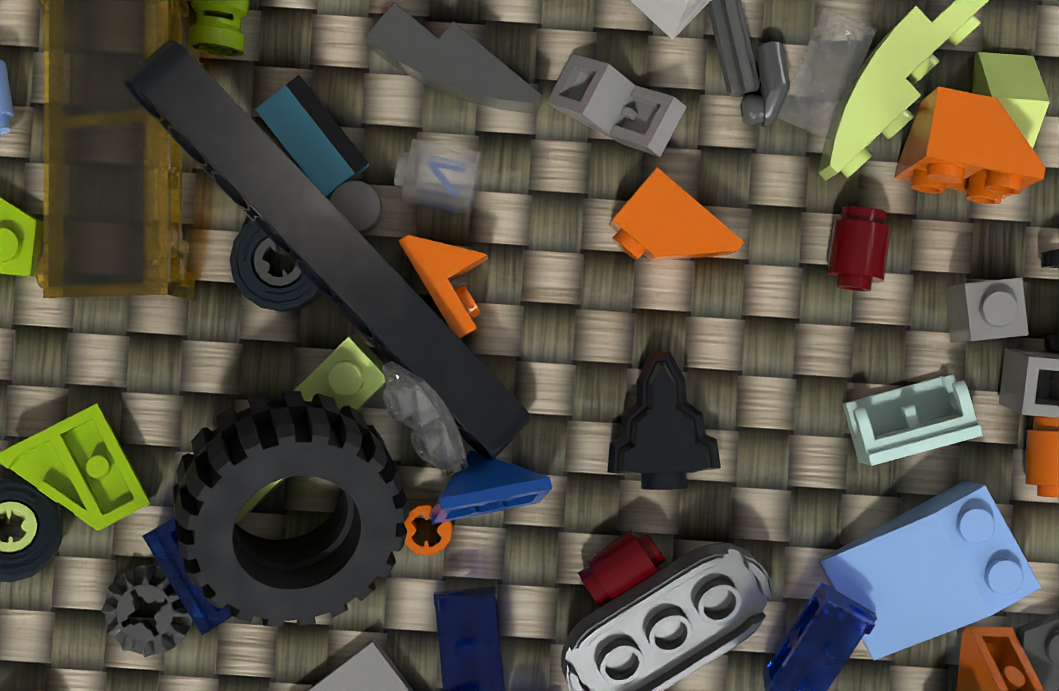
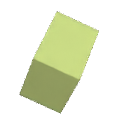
(1016, 86)

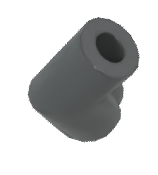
(773, 89)

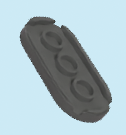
(669, 622)

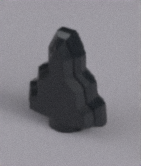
(662, 432)

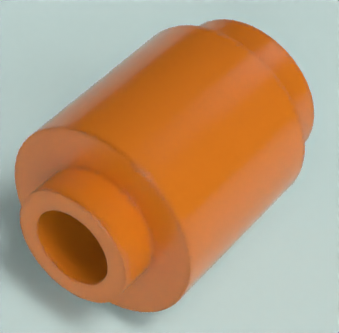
(1043, 456)

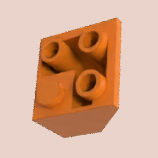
(968, 147)

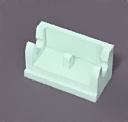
(911, 419)

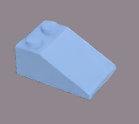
(932, 569)

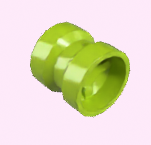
(218, 27)

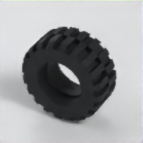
(303, 573)

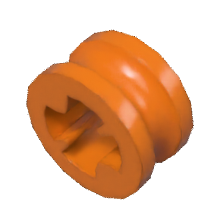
(444, 530)

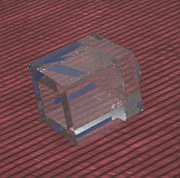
(439, 176)

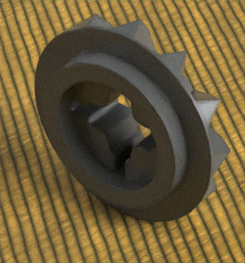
(141, 637)

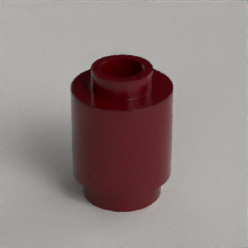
(859, 248)
(621, 566)

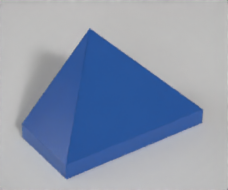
(488, 488)

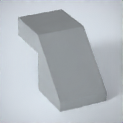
(615, 106)

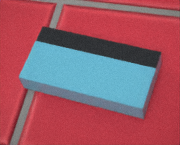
(312, 136)

